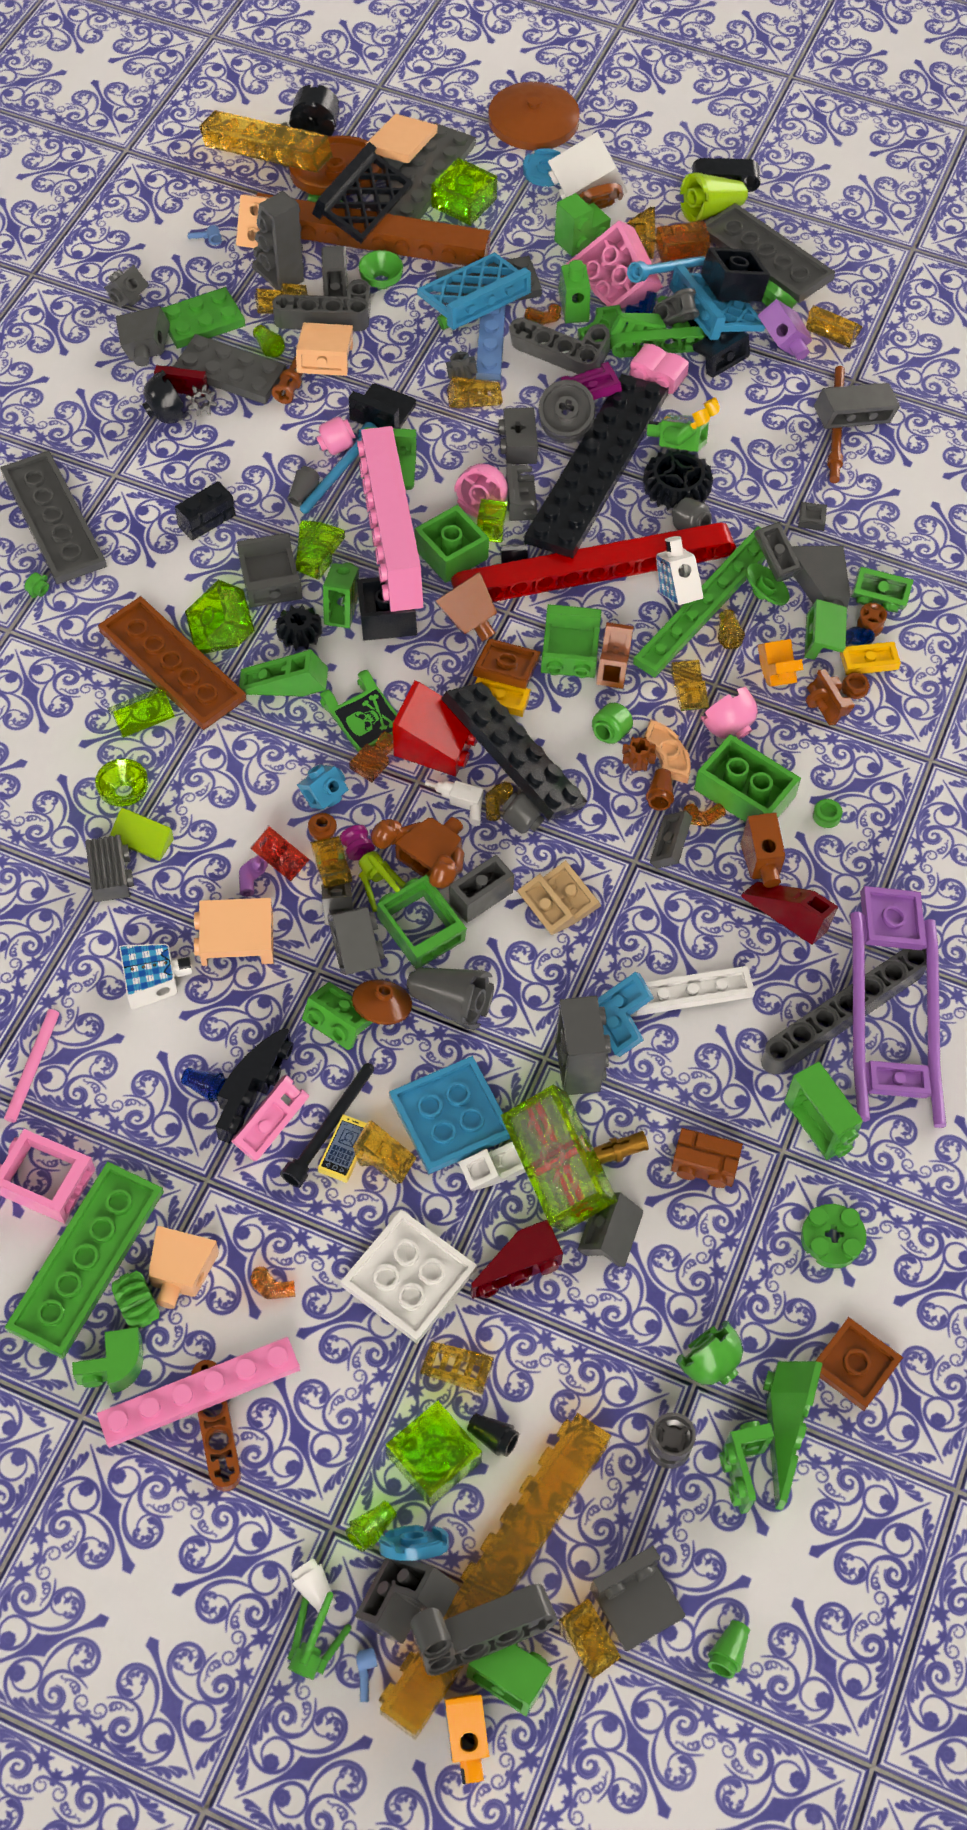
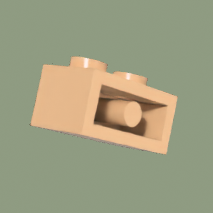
(247, 220)

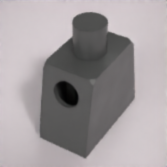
(143, 334)

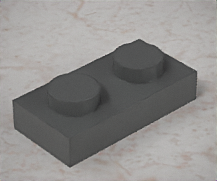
(671, 839)

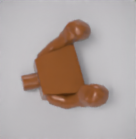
(425, 847)

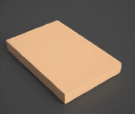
(403, 138)

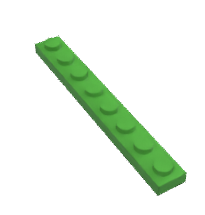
(696, 614)

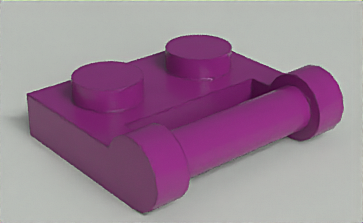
(599, 381)

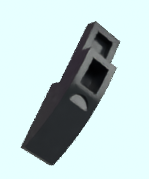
(252, 1074)

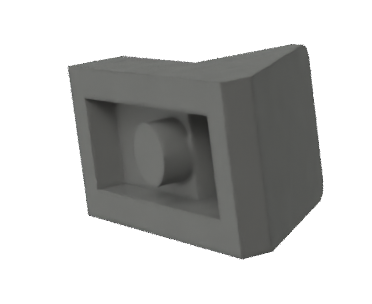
(336, 899)

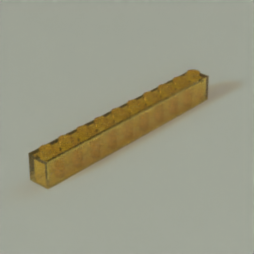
(503, 1562)

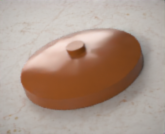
(533, 115)
(343, 150)

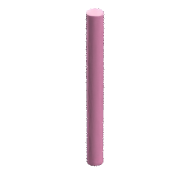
(31, 1066)

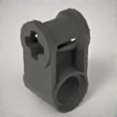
(678, 307)

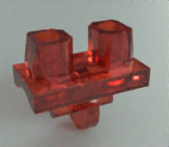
(279, 853)

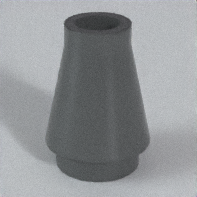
(303, 485)

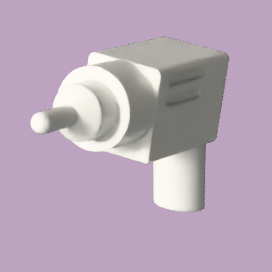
(462, 796)

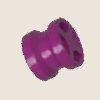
(356, 841)

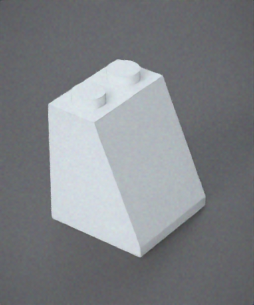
(584, 167)

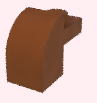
(615, 655)

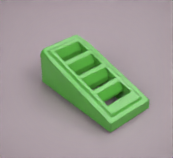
(637, 322)

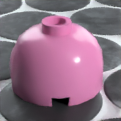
(479, 483)
(732, 715)

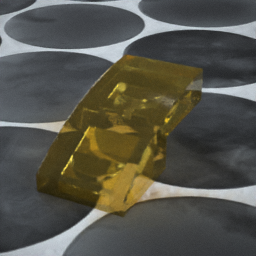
(265, 296)
(689, 685)
(331, 862)

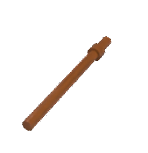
(835, 458)

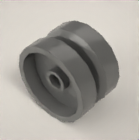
(566, 396)

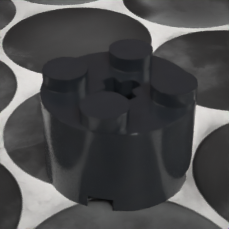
(315, 110)

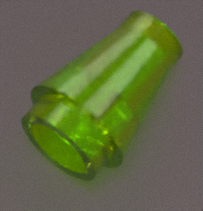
(269, 341)
(370, 1526)

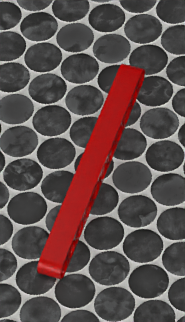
(597, 562)

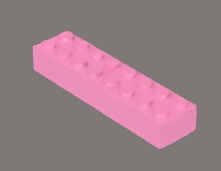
(390, 519)

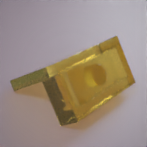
(832, 326)

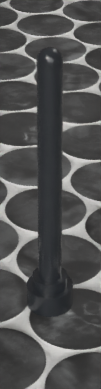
(296, 1171)

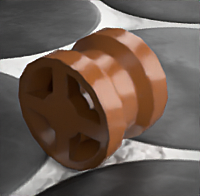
(872, 617)

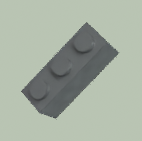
(856, 405)

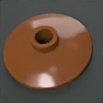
(382, 1002)

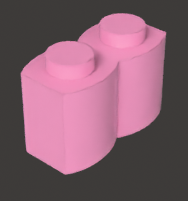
(659, 367)

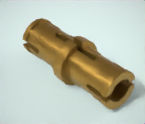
(619, 1148)

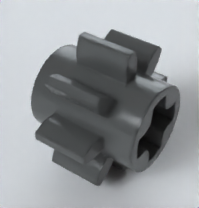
(461, 365)
(205, 406)

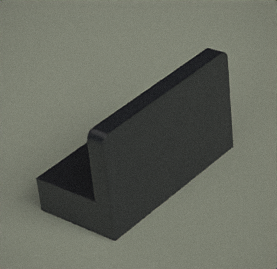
(723, 353)

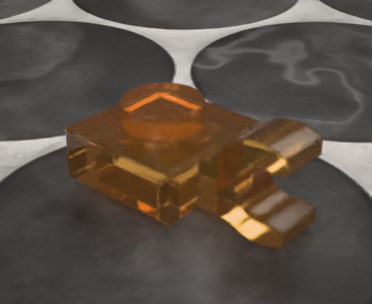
(373, 760)

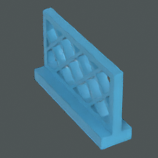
(479, 299)
(713, 311)

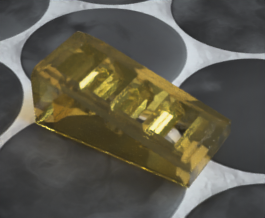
(459, 394)
(465, 1381)

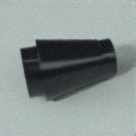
(494, 1434)

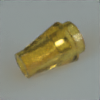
(730, 631)

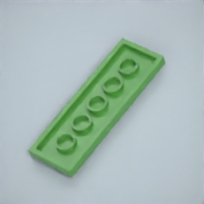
(84, 1260)

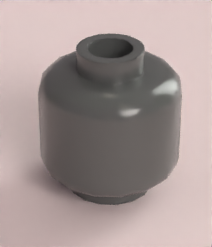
(690, 514)
(521, 813)

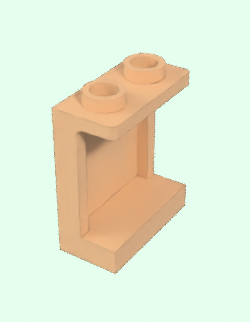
(324, 349)
(234, 929)

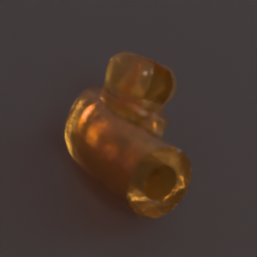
(705, 818)

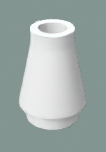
(312, 1583)

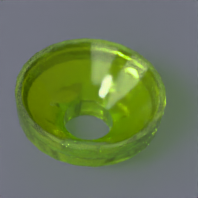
(121, 773)

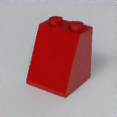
(430, 732)

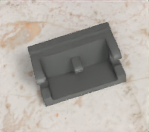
(521, 493)

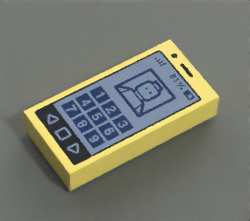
(340, 1155)

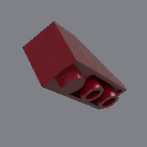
(795, 908)
(526, 1254)

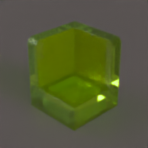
(492, 519)

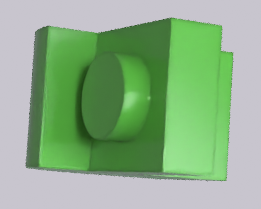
(119, 1367)

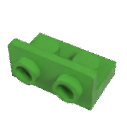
(333, 1014)

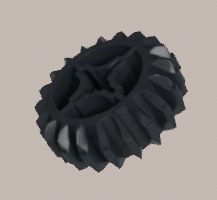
(676, 477)

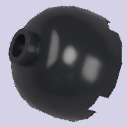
(163, 400)

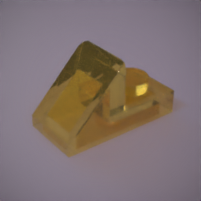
(645, 227)
(383, 1152)
(589, 1638)

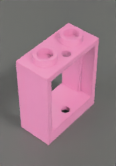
(70, 1189)

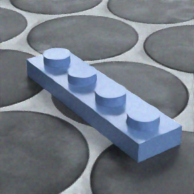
(490, 345)

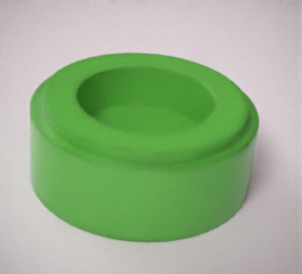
(827, 813)

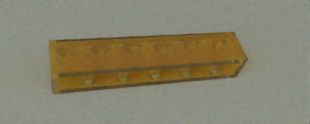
(266, 141)

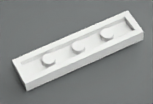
(698, 990)

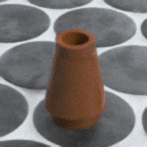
(660, 790)

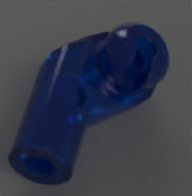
(859, 636)

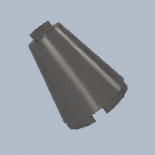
(453, 993)

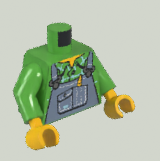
(684, 431)

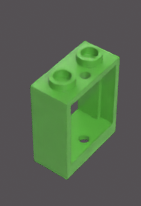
(435, 945)
(823, 1111)

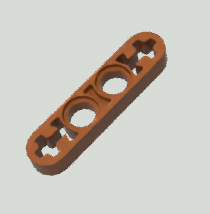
(211, 1426)

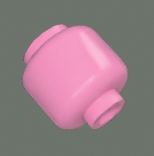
(335, 436)

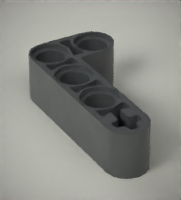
(353, 309)
(528, 335)
(480, 1630)

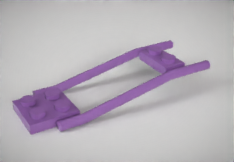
(895, 921)

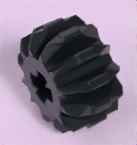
(299, 627)

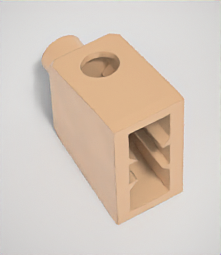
(179, 1264)

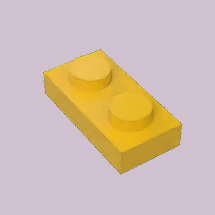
(870, 658)
(511, 697)

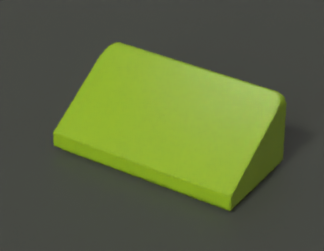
(142, 834)

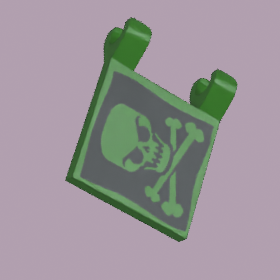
(362, 716)

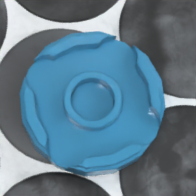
(537, 167)
(413, 1543)

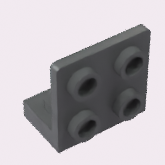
(637, 1599)

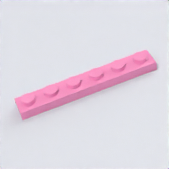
(198, 1392)

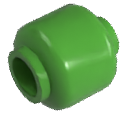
(612, 723)

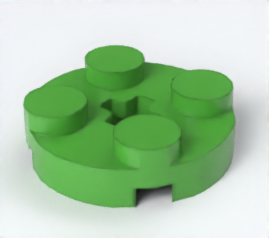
(844, 1221)

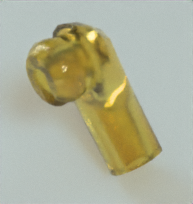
(495, 798)

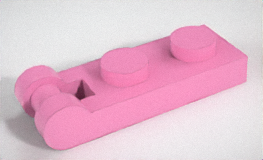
(269, 1119)

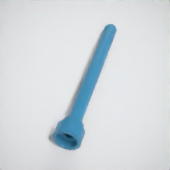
(640, 271)
(334, 474)

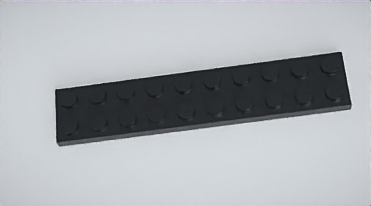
(595, 467)

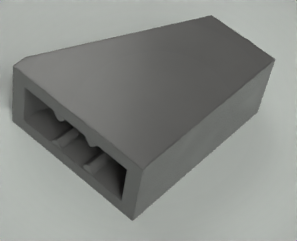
(823, 573)

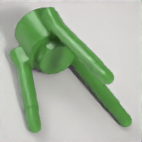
(306, 1659)

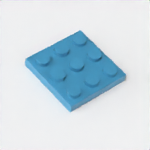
(450, 1114)

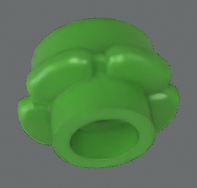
(36, 585)

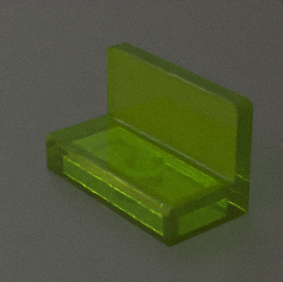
(141, 712)

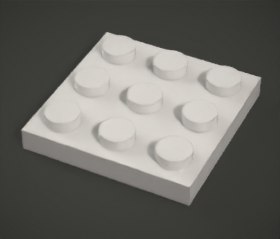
(409, 1276)

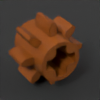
(639, 753)

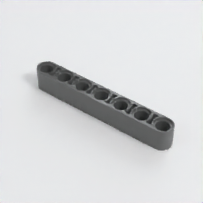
(838, 1018)

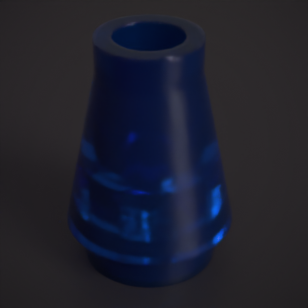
(203, 1082)

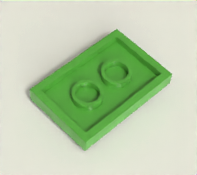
(203, 315)

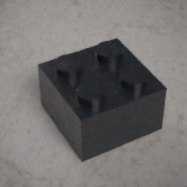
(735, 274)
(376, 616)

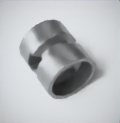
(671, 1440)

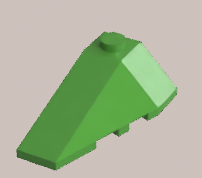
(788, 1401)

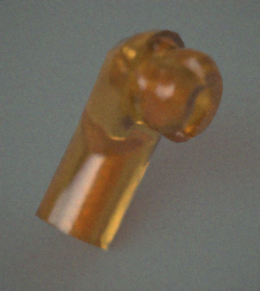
(546, 317)
(269, 1287)

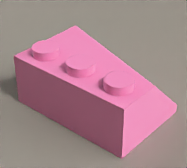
(608, 264)

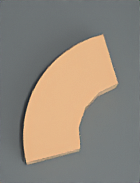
(669, 751)

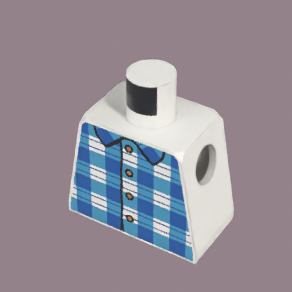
(678, 573)
(151, 973)

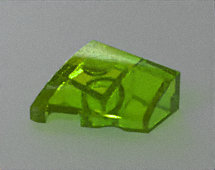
(316, 546)

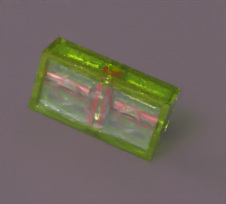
(558, 1158)

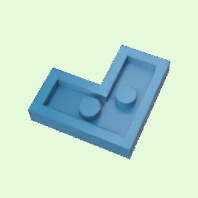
(619, 1005)

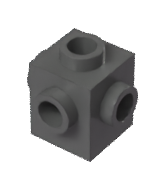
(126, 286)

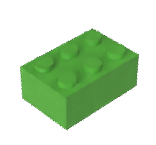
(746, 780)

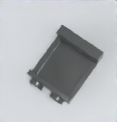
(269, 570)

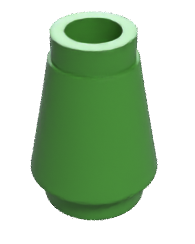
(729, 1650)

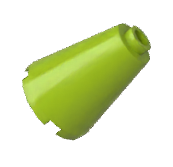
(709, 195)

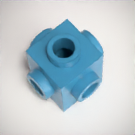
(323, 786)

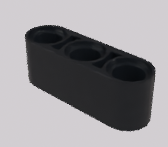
(735, 169)

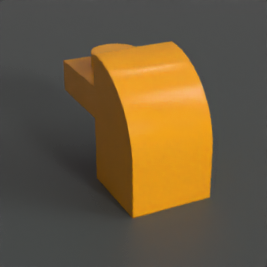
(779, 663)

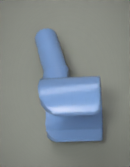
(212, 234)
(365, 1660)

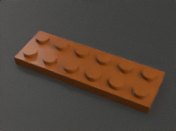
(172, 662)

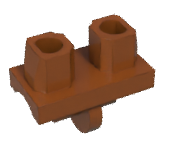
(826, 696)

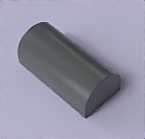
(778, 551)

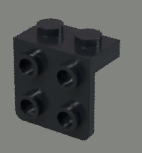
(381, 407)

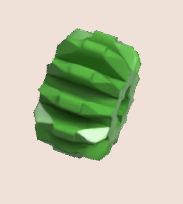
(135, 1300)

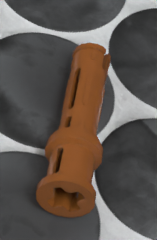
(286, 385)

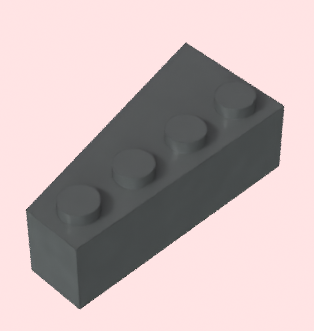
(279, 241)

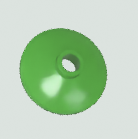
(766, 586)

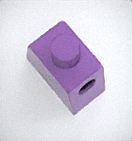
(786, 329)

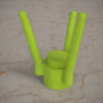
(376, 869)

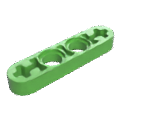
(658, 338)

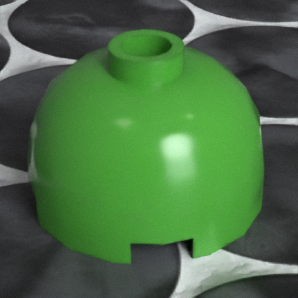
(713, 1356)

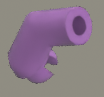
(249, 873)

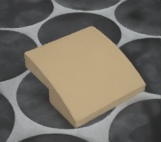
(559, 898)

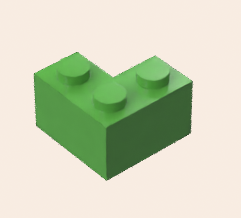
(578, 224)

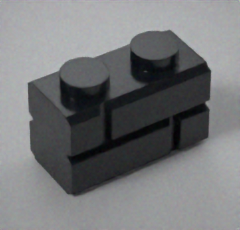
(205, 510)

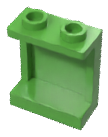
(571, 641)

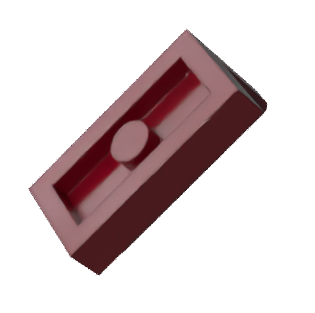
(183, 379)

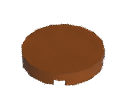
(603, 195)

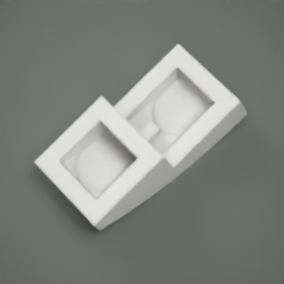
(492, 1167)

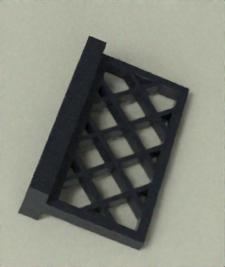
(344, 185)

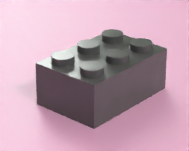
(582, 1045)

